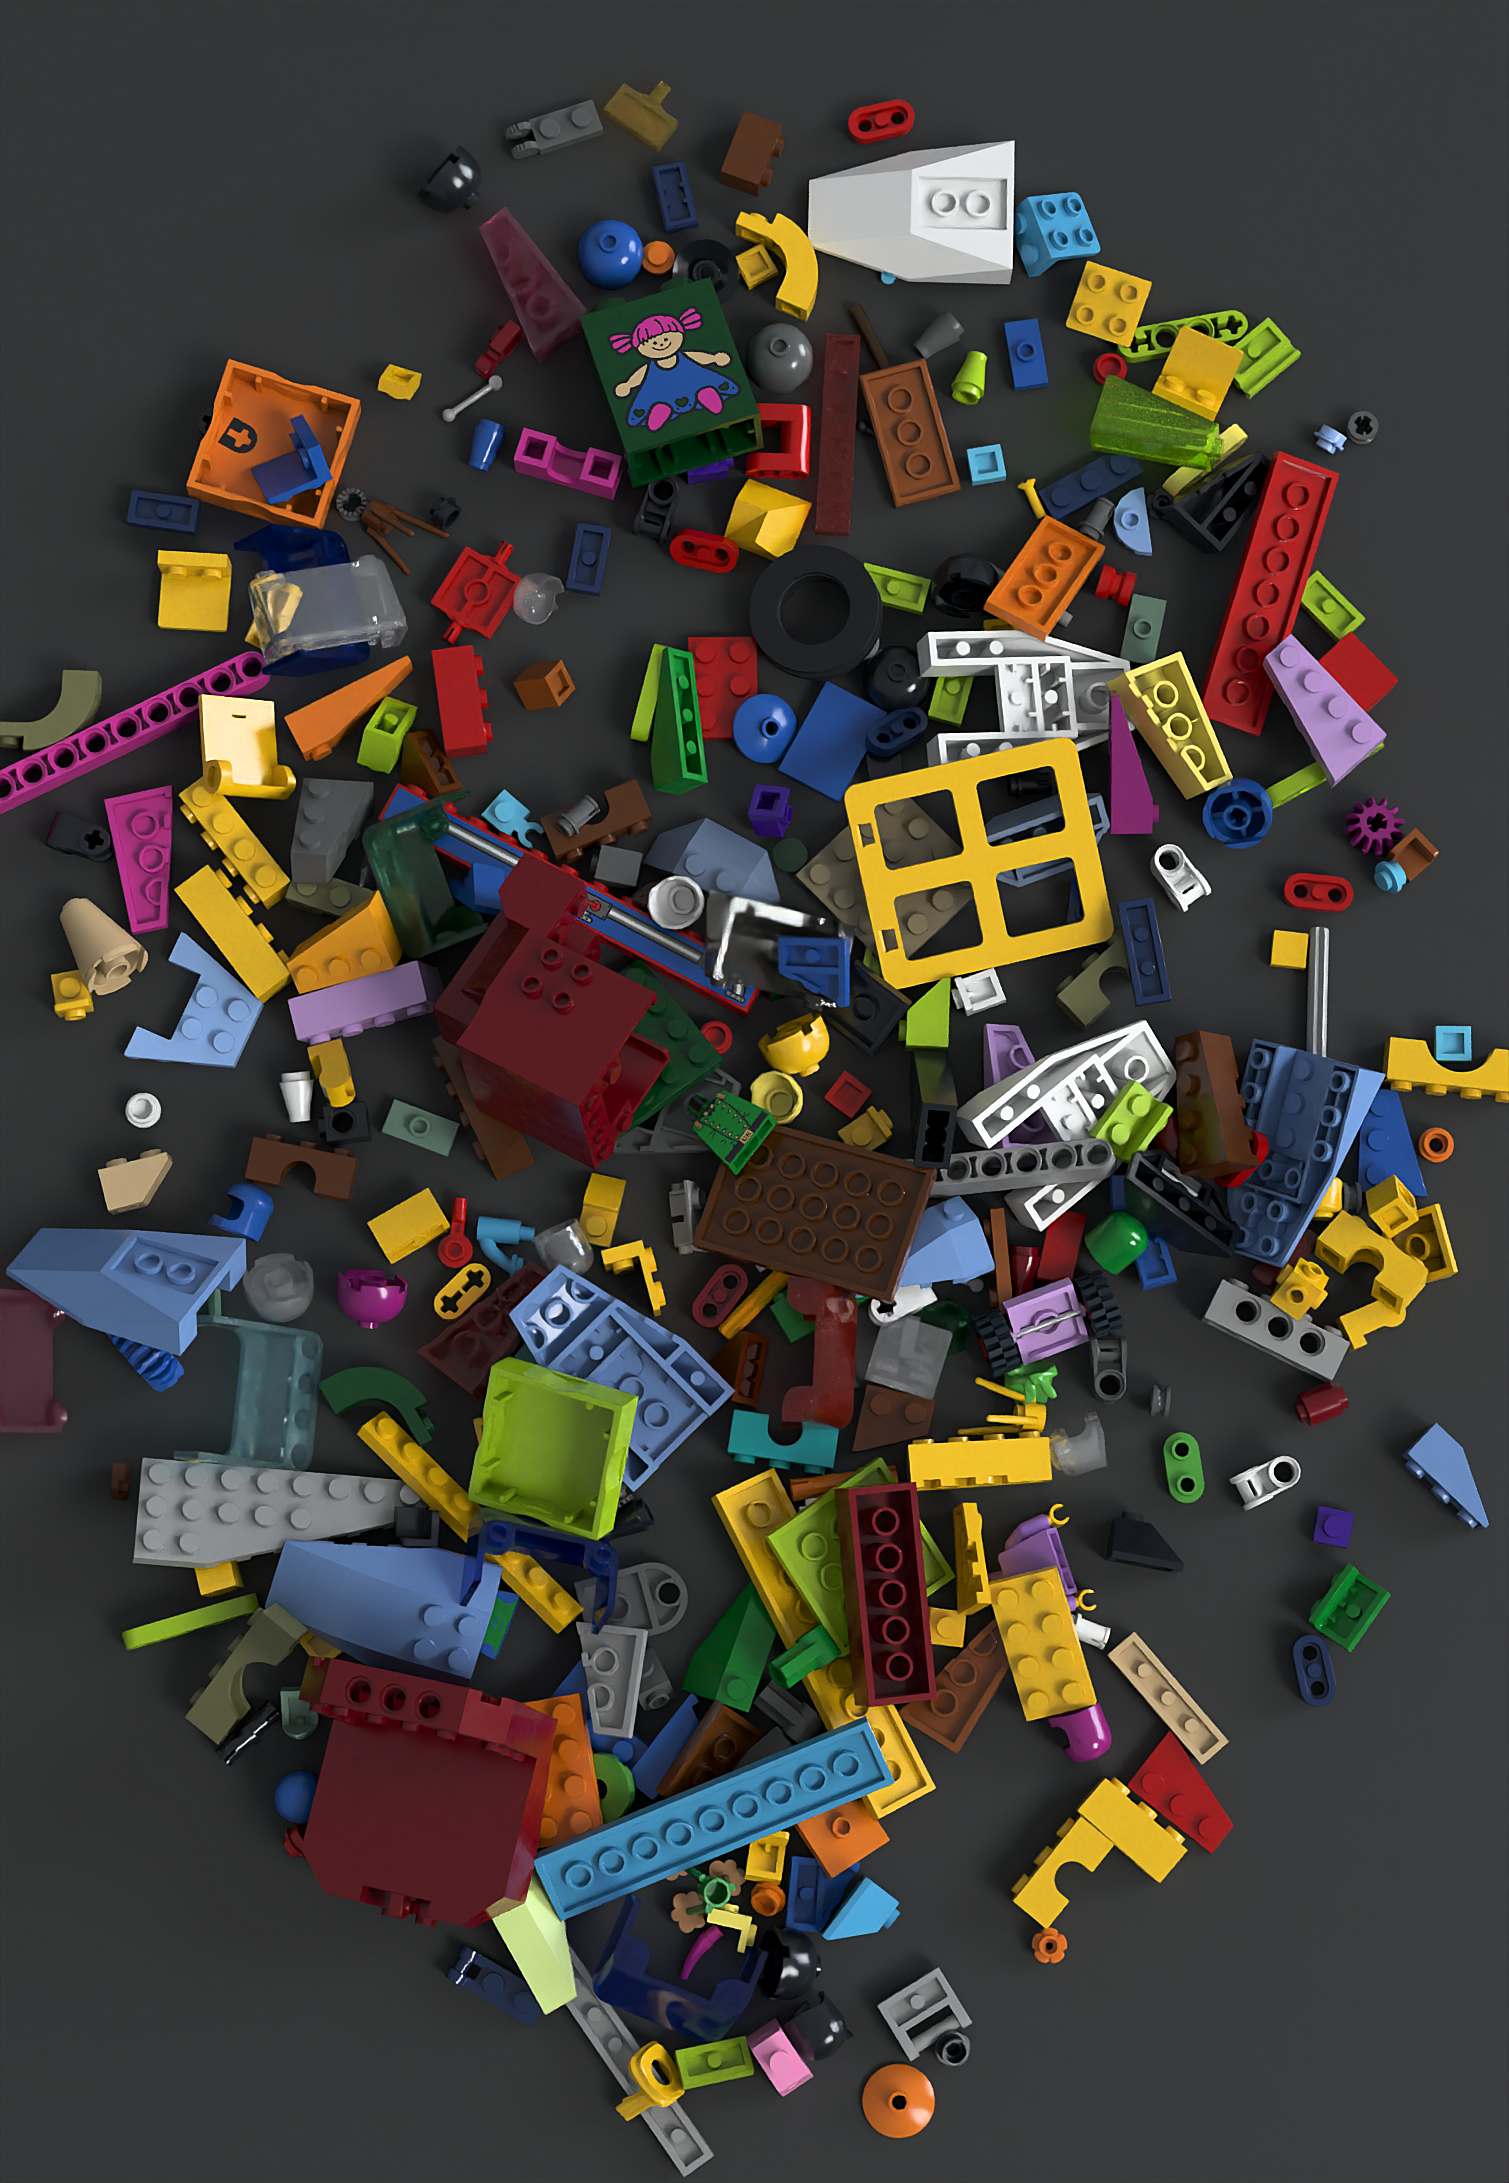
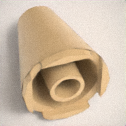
(100, 947)

